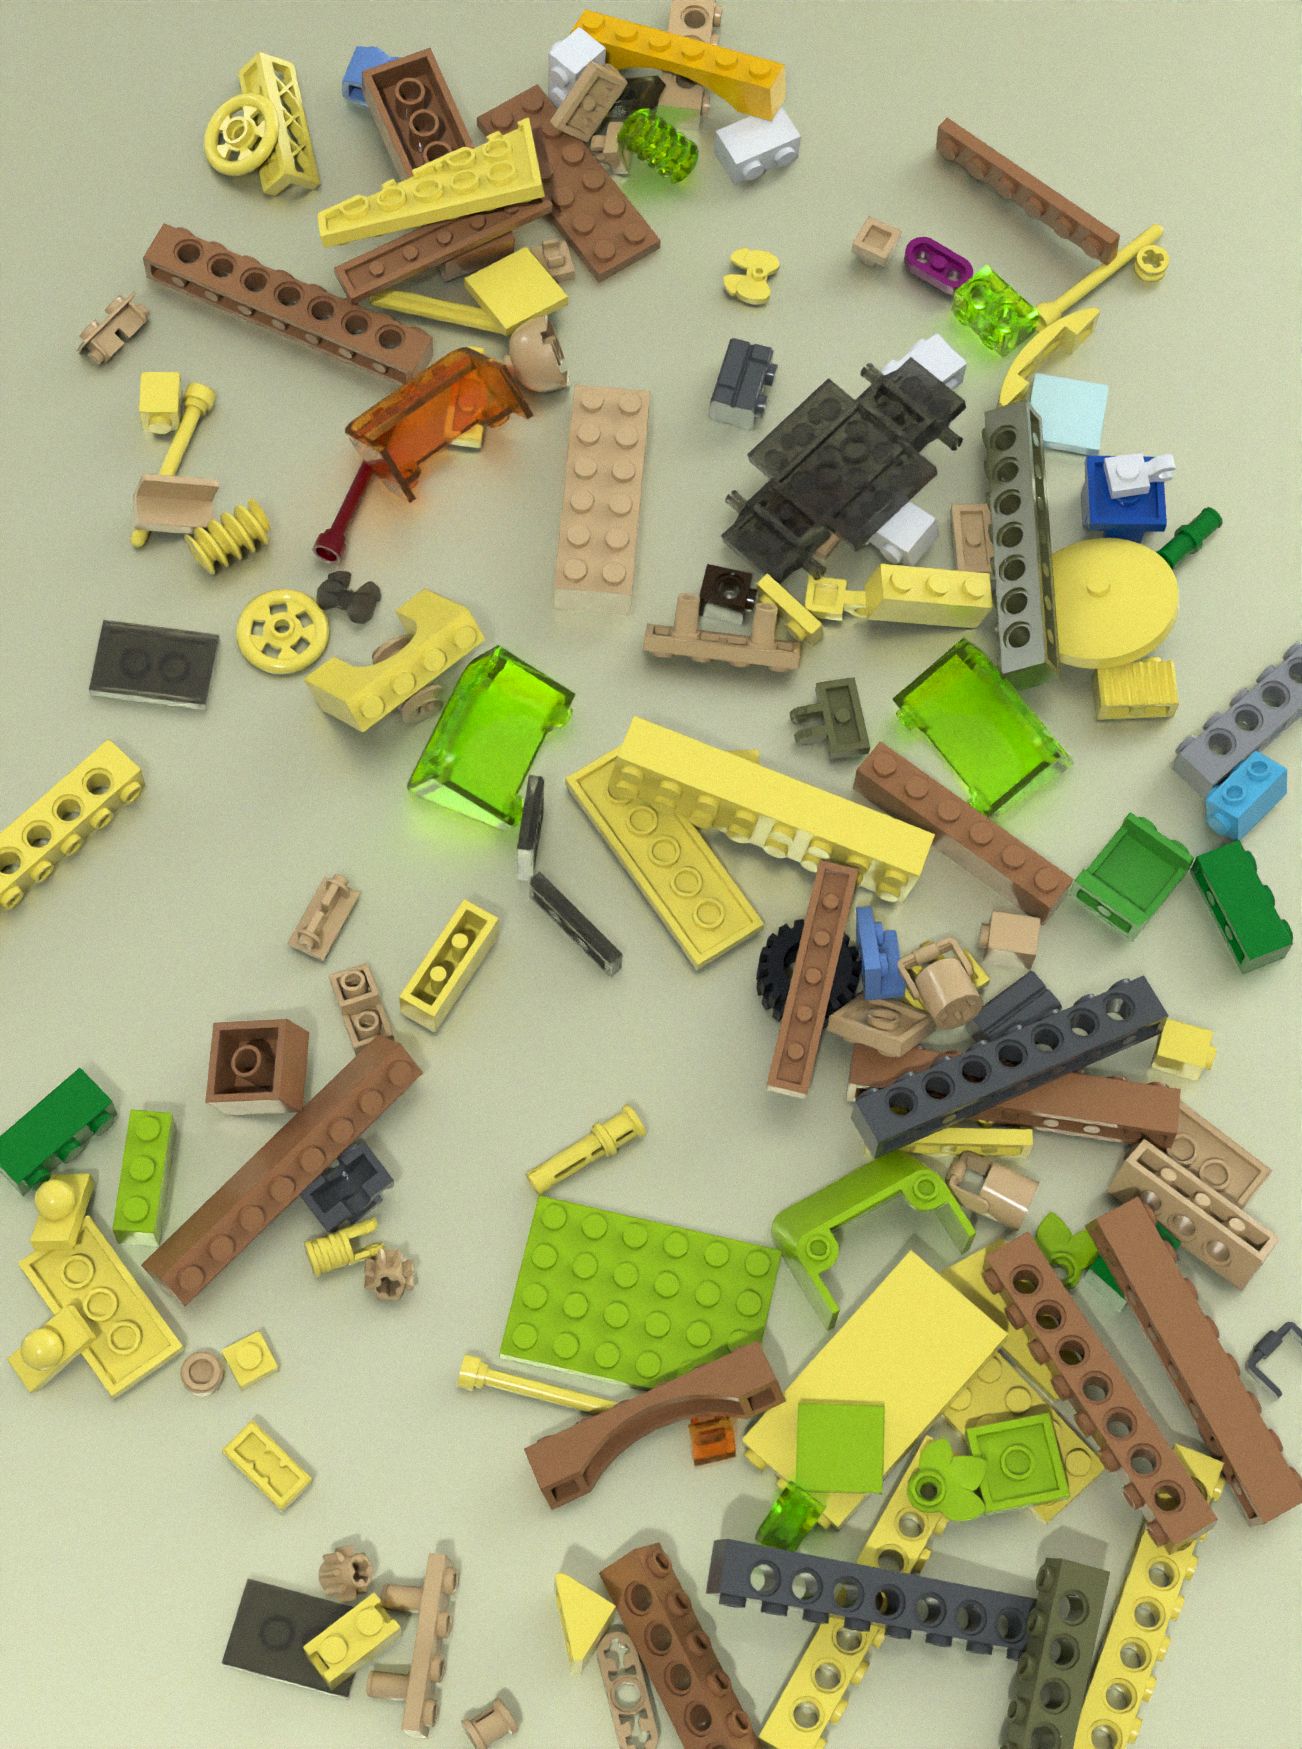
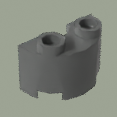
(349, 1189)

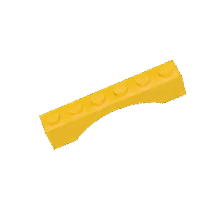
(742, 80)

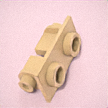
(102, 338)
(324, 917)

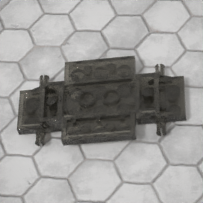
(841, 468)

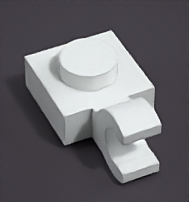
(1132, 476)

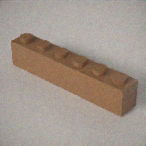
(963, 833)

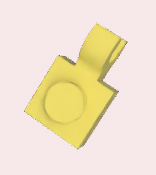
(829, 598)

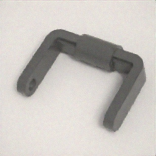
(1264, 1349)

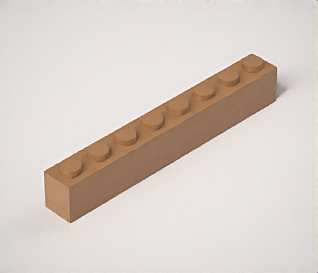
(1069, 1105)
(281, 1169)
(1196, 1361)

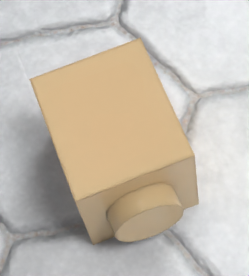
(1010, 939)

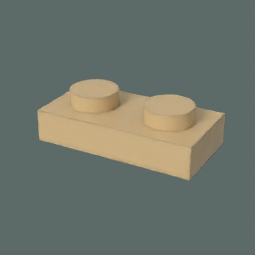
(971, 538)

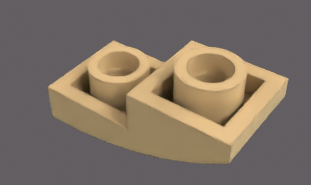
(360, 1006)

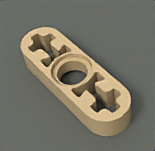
(608, 1666)

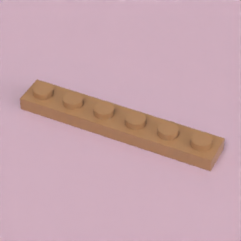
(1027, 191)
(431, 246)
(812, 980)

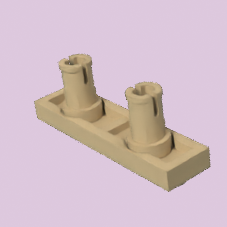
(709, 645)
(427, 1664)

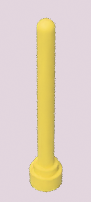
(1052, 311)
(197, 401)
(477, 1374)

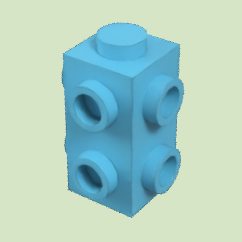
(1245, 796)

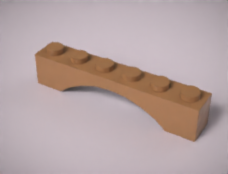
(575, 1458)

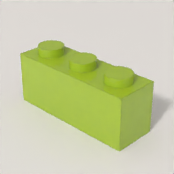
(144, 1178)

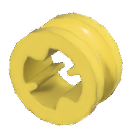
(1146, 271)

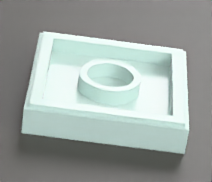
(1070, 412)

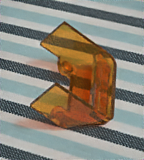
(433, 412)

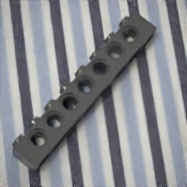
(887, 1131)
(735, 1560)

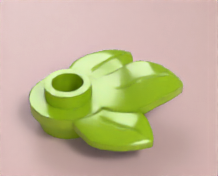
(1065, 1250)
(953, 1478)

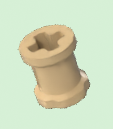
(489, 1725)

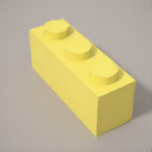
(928, 596)
(449, 965)

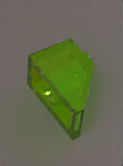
(790, 1520)

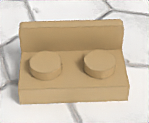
(589, 101)

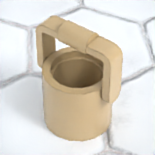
(943, 984)
(1004, 1193)

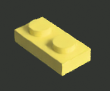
(799, 620)

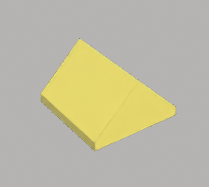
(583, 1618)

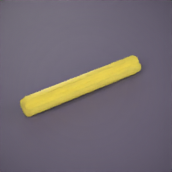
(434, 309)

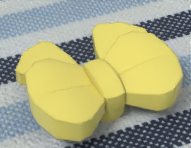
(753, 286)

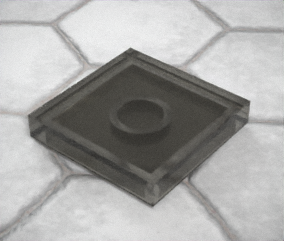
(530, 827)

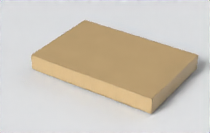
(1214, 1158)

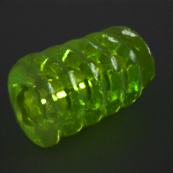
(658, 144)

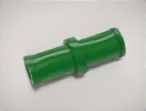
(1190, 537)

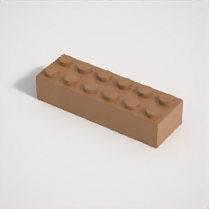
(419, 126)

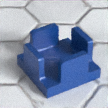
(1124, 516)

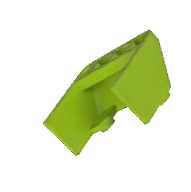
(807, 1227)

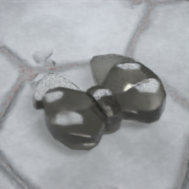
(358, 605)

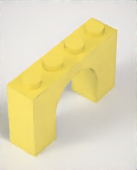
(366, 694)

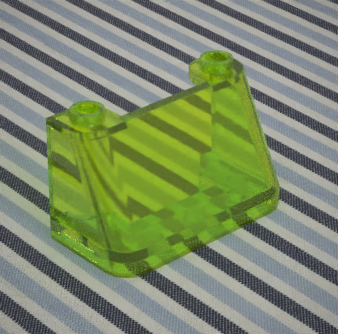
(982, 729)
(490, 738)

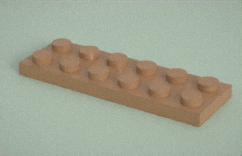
(585, 199)

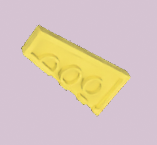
(968, 1280)

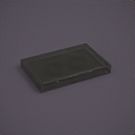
(154, 665)
(272, 1632)

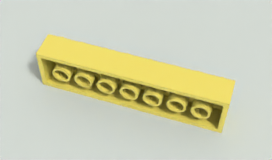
(768, 809)

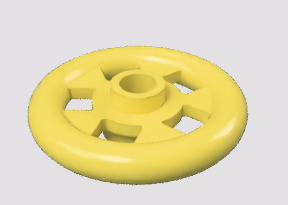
(241, 134)
(287, 660)

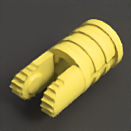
(335, 1249)

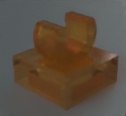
(711, 1440)

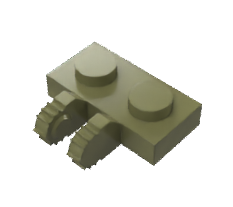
(841, 719)

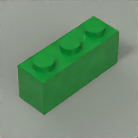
(1242, 906)
(54, 1131)

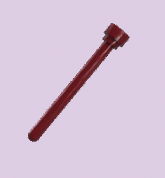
(331, 544)

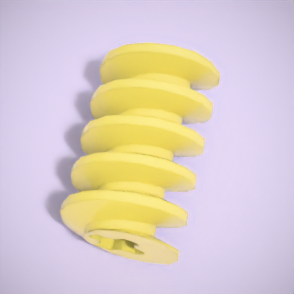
(229, 536)

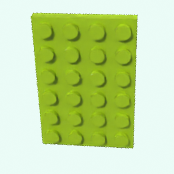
(633, 1296)

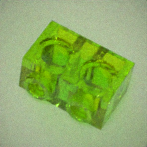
(1001, 306)

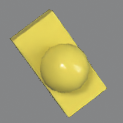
(61, 1211)
(51, 1348)

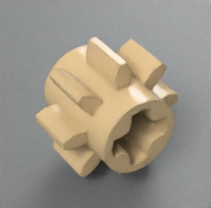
(389, 1274)
(345, 1573)

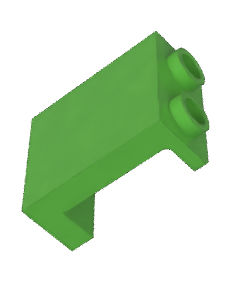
(1132, 876)

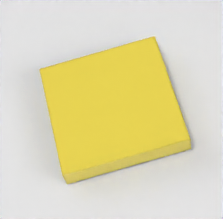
(515, 290)

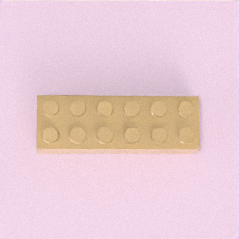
(601, 500)

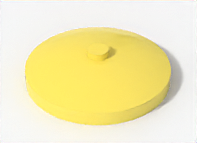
(1112, 602)

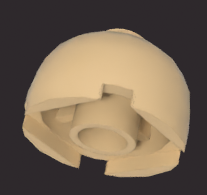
(537, 356)

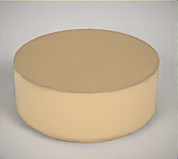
(202, 1374)

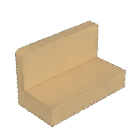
(173, 503)

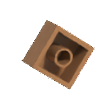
(257, 1067)

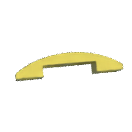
(1066, 332)

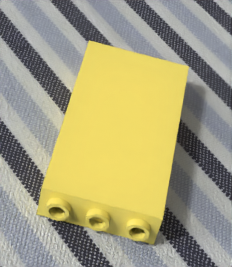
(901, 1350)

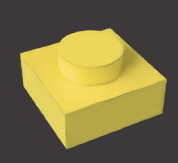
(250, 1360)

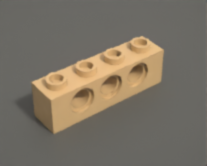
(676, 104)
(1195, 1214)

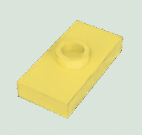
(267, 1466)

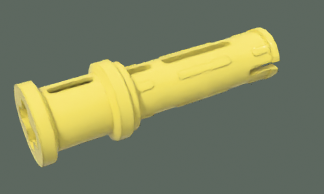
(601, 1141)

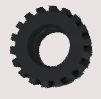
(782, 952)

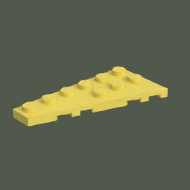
(444, 189)

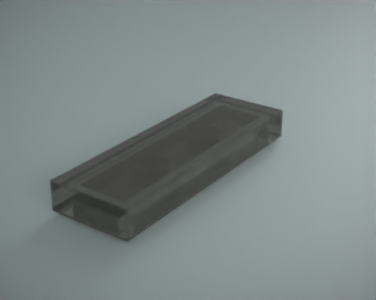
(575, 924)

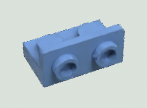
(878, 957)

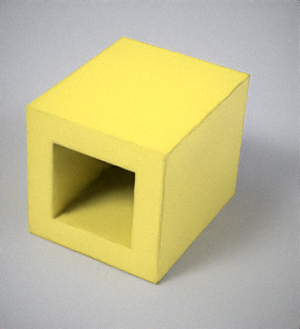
(160, 401)
(1183, 1050)

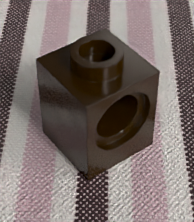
(722, 580)

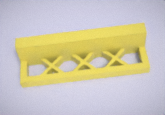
(279, 167)
(980, 1141)

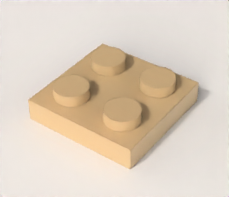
(882, 1024)

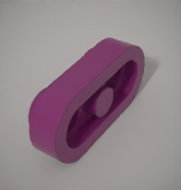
(939, 266)

